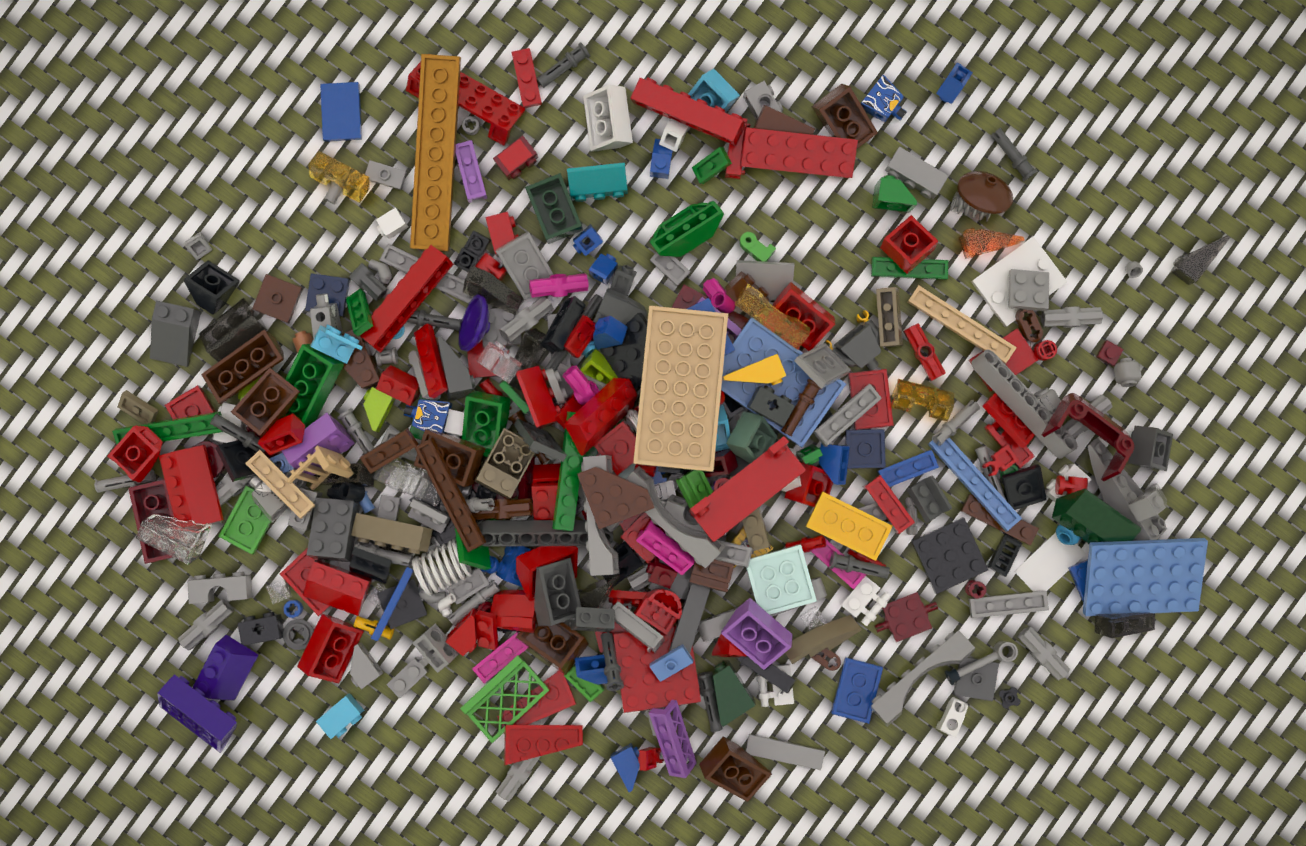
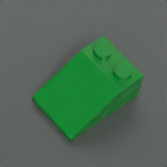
(484, 418)

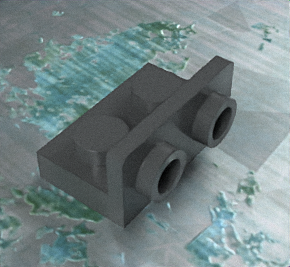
(929, 498)
(593, 619)

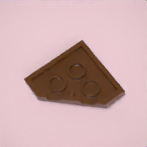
(613, 496)

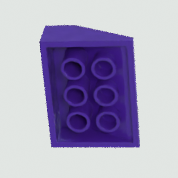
(197, 712)

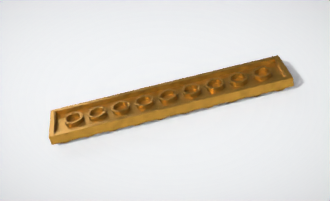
(435, 151)

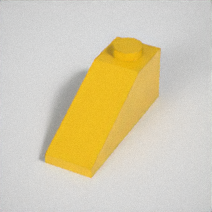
(764, 371)

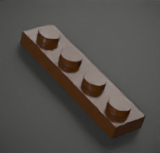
(1021, 531)

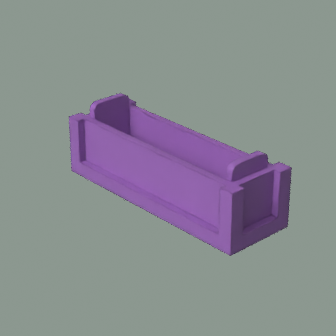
(470, 171)

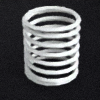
(429, 578)

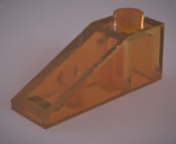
(985, 241)

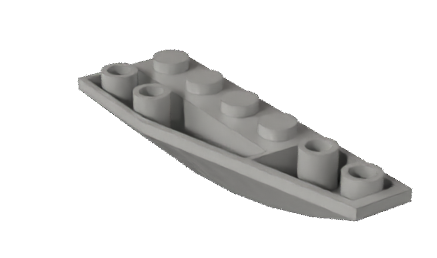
(1121, 491)

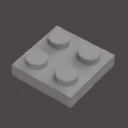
(1028, 290)
(498, 319)

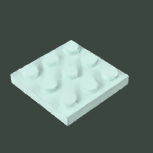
(781, 580)

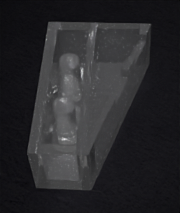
(497, 360)
(408, 480)
(174, 537)

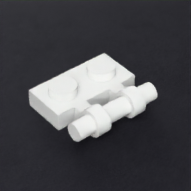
(861, 596)
(779, 699)

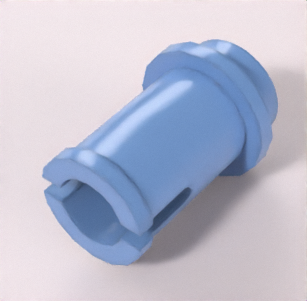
(366, 503)

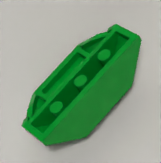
(687, 229)

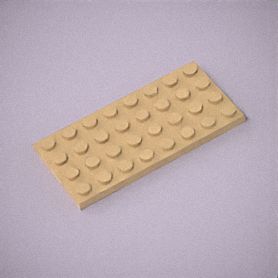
(681, 388)

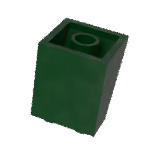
(731, 693)

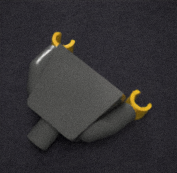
(859, 345)

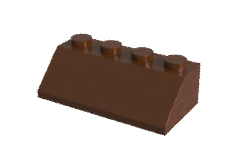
(243, 366)

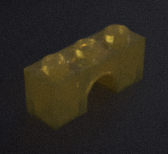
(325, 168)
(937, 401)

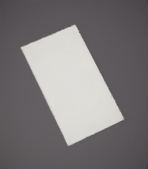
(1048, 564)

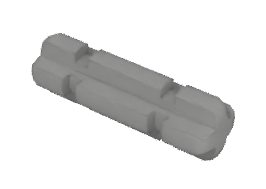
(913, 529)

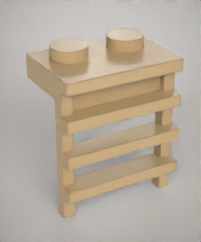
(330, 462)

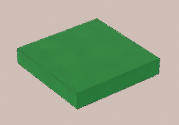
(515, 397)
(477, 558)

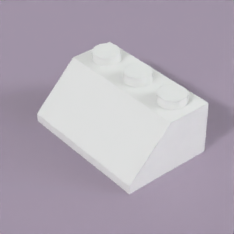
(607, 118)

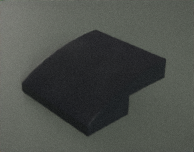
(370, 565)

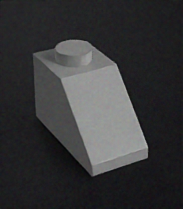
(363, 667)

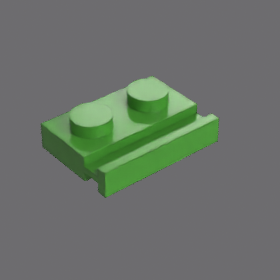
(694, 487)

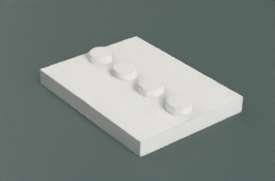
(994, 282)

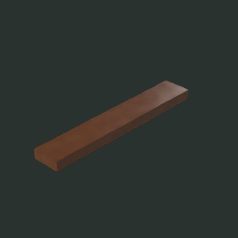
(450, 495)

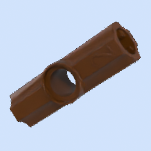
(506, 509)

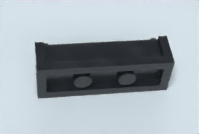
(563, 325)
(771, 673)

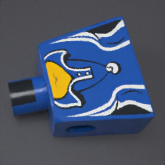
(884, 101)
(429, 414)

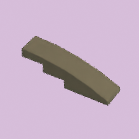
(823, 637)

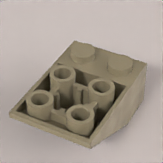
(505, 464)

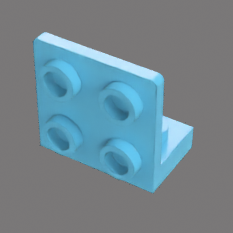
(335, 345)

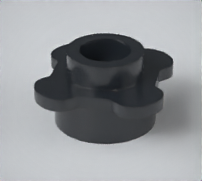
(1004, 694)

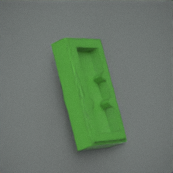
(586, 688)

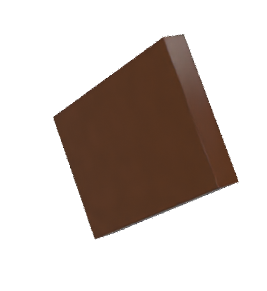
(774, 120)

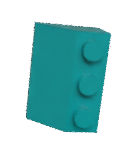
(597, 181)

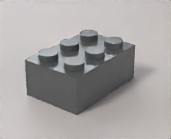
(332, 530)

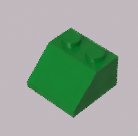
(893, 195)

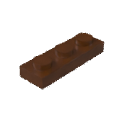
(389, 450)

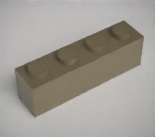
(391, 532)

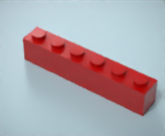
(688, 111)
(406, 297)

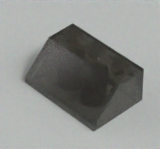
(231, 330)

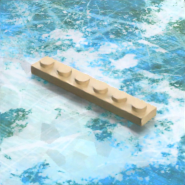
(960, 324)

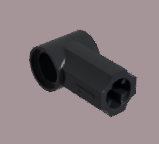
(347, 491)

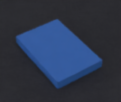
(341, 111)
(856, 690)

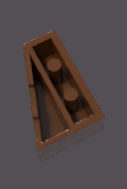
(362, 365)

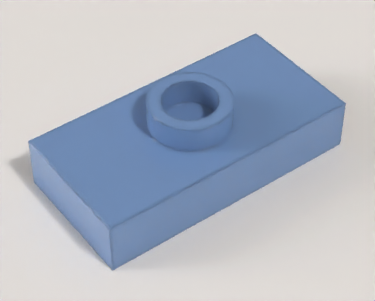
(671, 663)

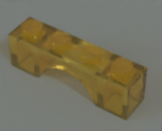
(784, 326)

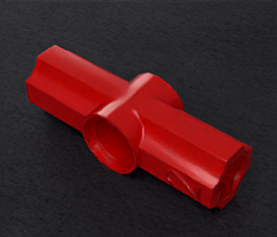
(930, 363)

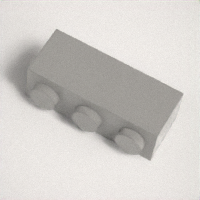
(916, 173)

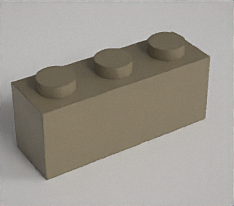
(889, 317)

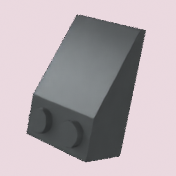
(173, 333)
(457, 375)
(555, 593)

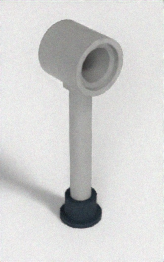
(954, 675)

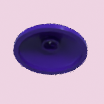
(474, 323)

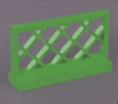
(494, 685)

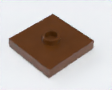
(277, 298)

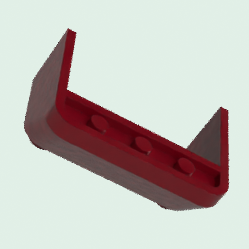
(1100, 424)

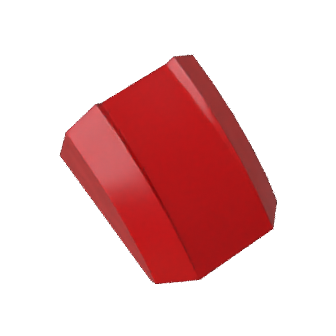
(137, 452)
(514, 611)

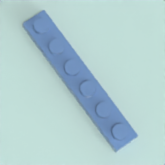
(976, 483)

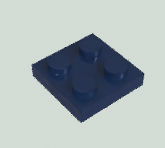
(335, 287)
(866, 448)

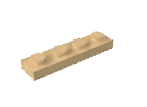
(278, 483)

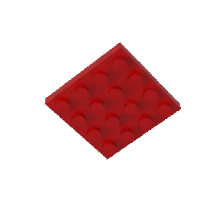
(641, 686)

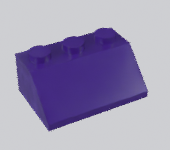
(225, 669)

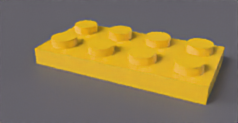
(849, 526)

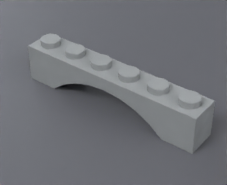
(689, 540)
(601, 554)
(953, 651)

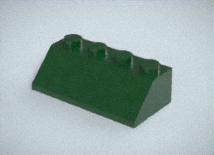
(1093, 518)

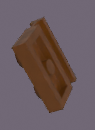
(714, 576)

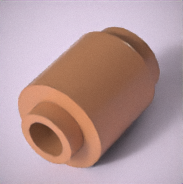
(302, 338)

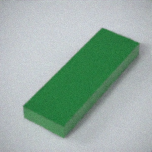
(359, 312)

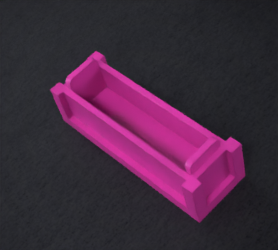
(665, 548)

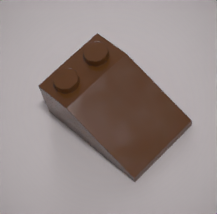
(844, 115)
(266, 402)
(460, 456)
(555, 644)
(734, 769)

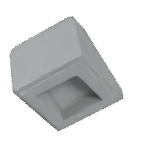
(198, 246)

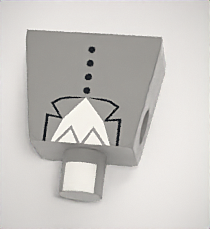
(324, 314)
(266, 499)

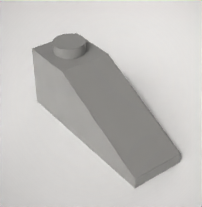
(1148, 503)

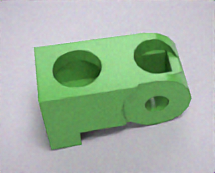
(754, 248)

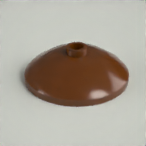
(985, 192)

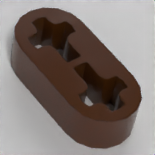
(1025, 326)
(820, 659)

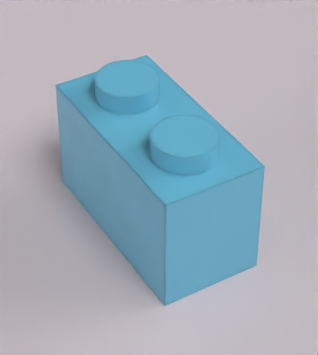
(339, 716)

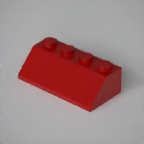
(601, 413)
(191, 485)

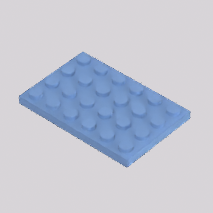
(757, 343)
(1144, 576)

